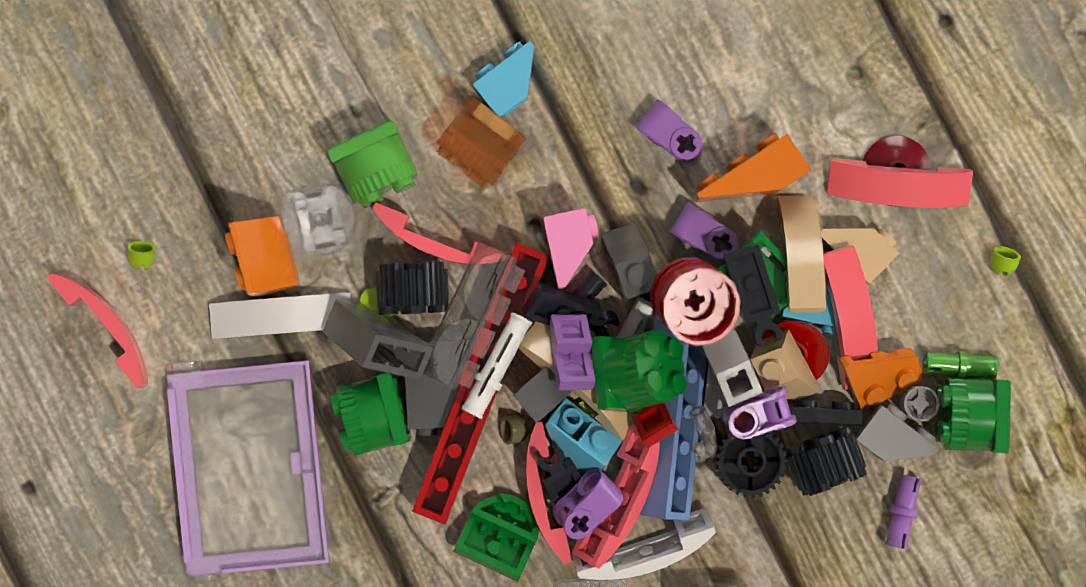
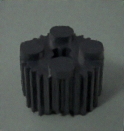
(412, 288)
(826, 461)
(736, 475)

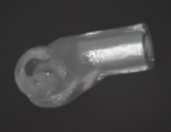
(706, 432)

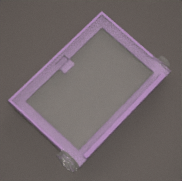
(246, 467)

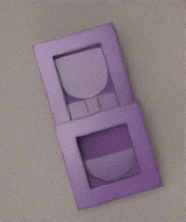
(570, 352)

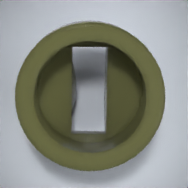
(513, 429)

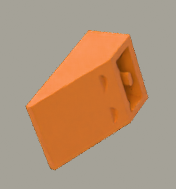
(765, 173)
(262, 256)

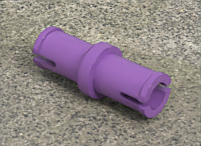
(903, 511)

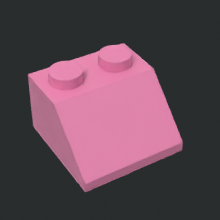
(569, 242)

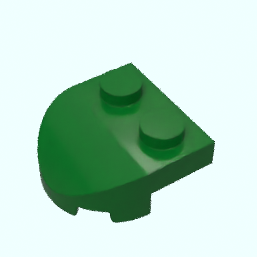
(499, 535)

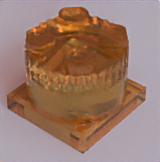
(480, 142)

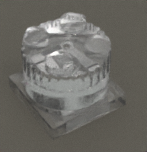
(321, 221)

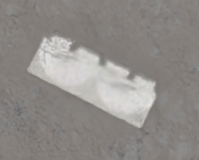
(472, 306)

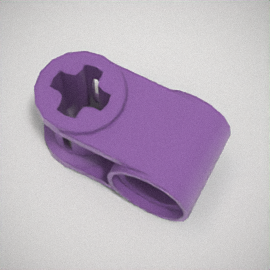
(665, 129)
(699, 229)
(766, 412)
(587, 503)

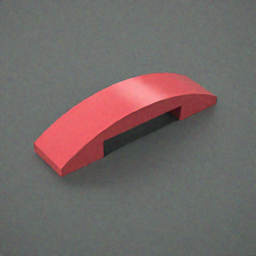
(899, 185)
(398, 222)
(850, 306)
(132, 360)
(635, 483)
(555, 536)

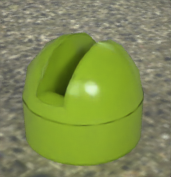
(141, 254)
(1004, 260)

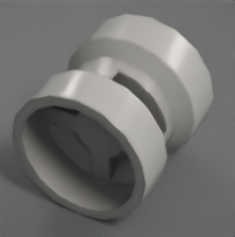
(925, 403)

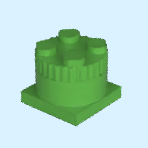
(374, 164)

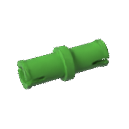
(960, 364)

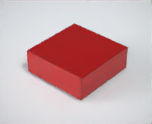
(654, 424)

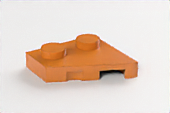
(881, 375)

